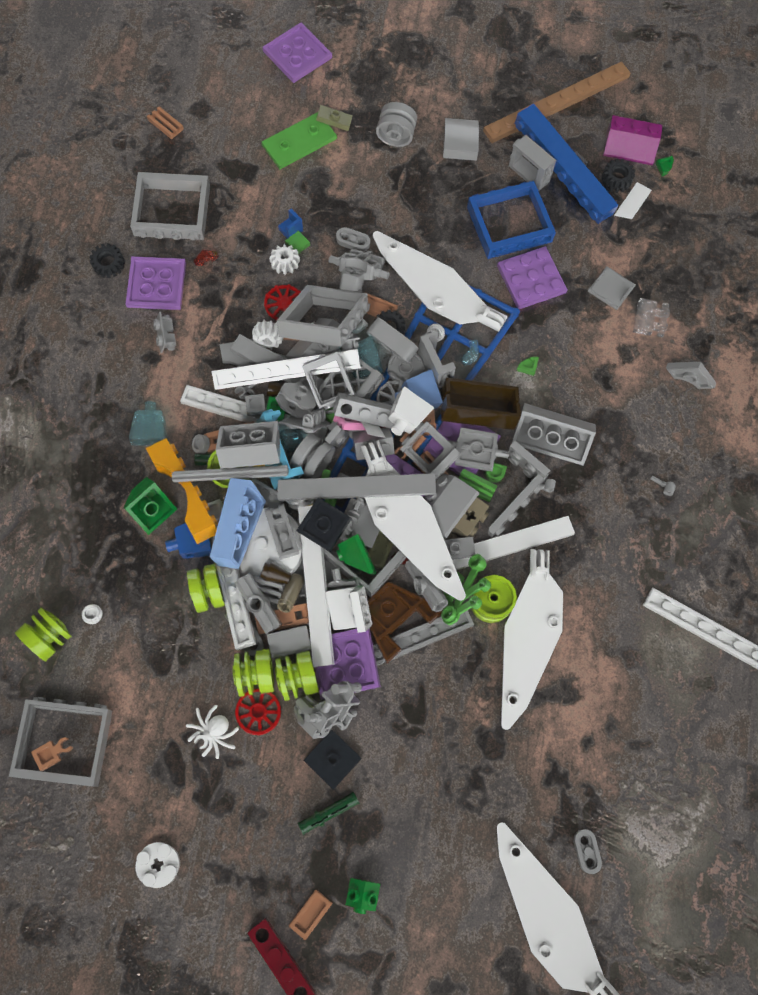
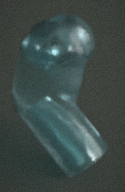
(472, 354)

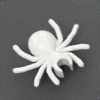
(211, 732)

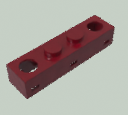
(280, 960)

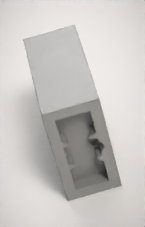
(537, 156)
(335, 356)

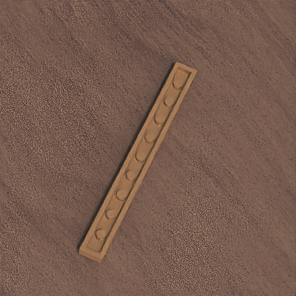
(561, 99)

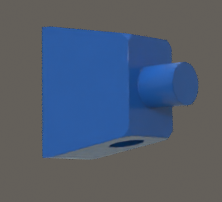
(187, 545)

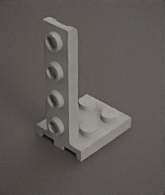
(531, 468)

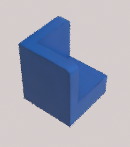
(291, 225)

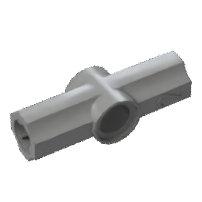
(425, 587)
(264, 615)

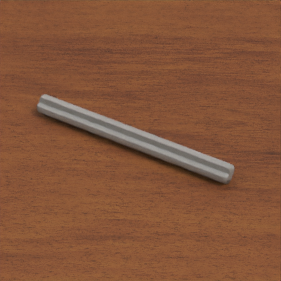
(226, 473)

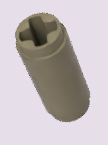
(290, 593)

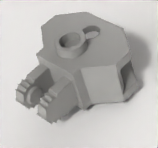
(297, 397)

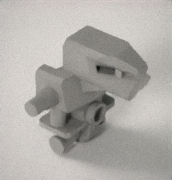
(357, 267)
(335, 710)

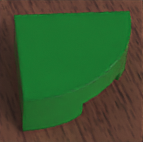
(664, 165)

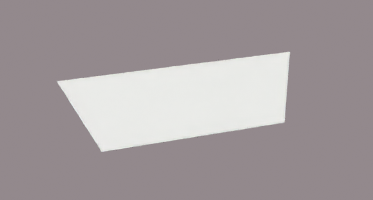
(633, 201)
(373, 430)

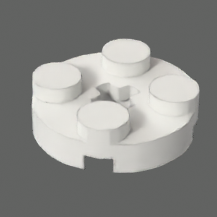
(146, 858)

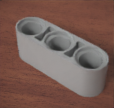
(392, 340)

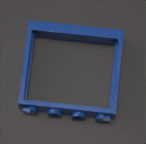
(516, 243)

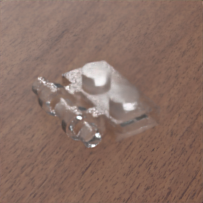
(645, 318)

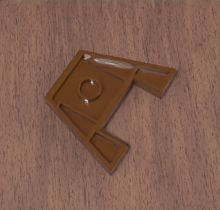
(389, 610)

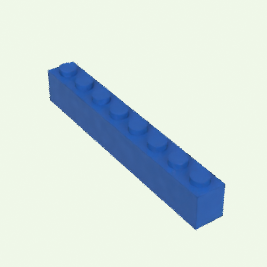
(568, 165)

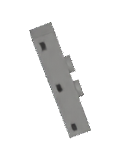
(363, 410)

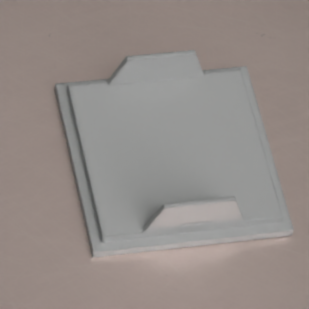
(611, 288)

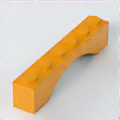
(197, 518)

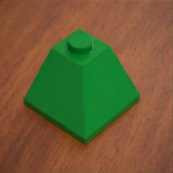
(149, 505)
(355, 554)

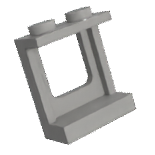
(442, 462)

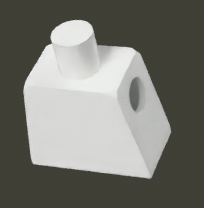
(408, 412)

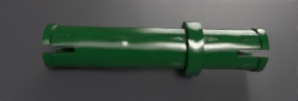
(328, 813)

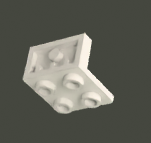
(349, 608)

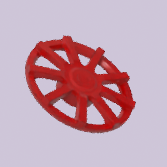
(282, 302)
(258, 712)

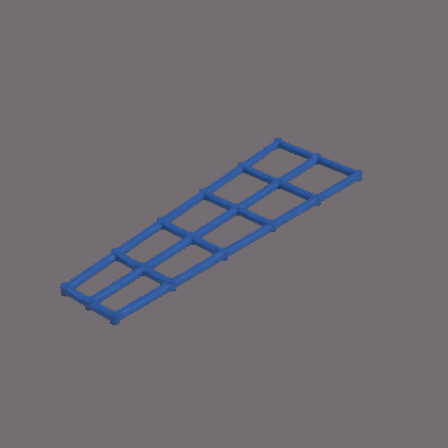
(451, 335)

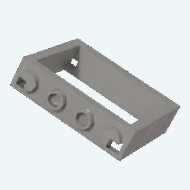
(170, 182)
(291, 328)
(379, 580)
(17, 767)

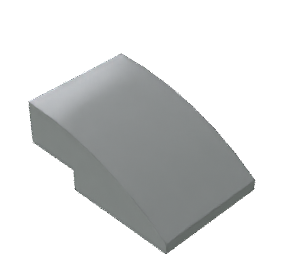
(461, 139)

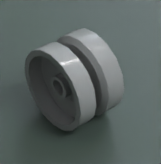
(396, 124)
(312, 456)

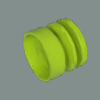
(43, 634)
(254, 672)
(296, 675)

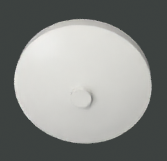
(263, 549)

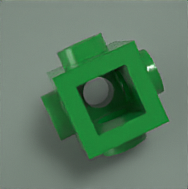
(362, 895)

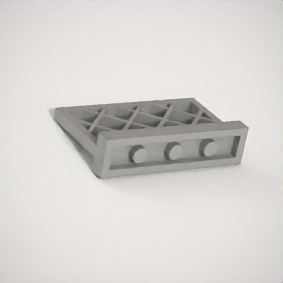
(364, 391)

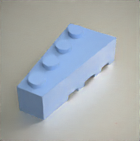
(236, 523)

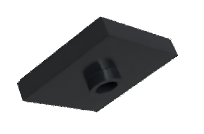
(324, 524)
(332, 759)

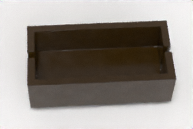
(480, 403)

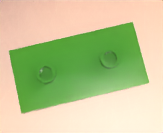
(298, 141)

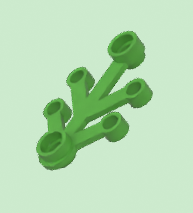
(452, 612)

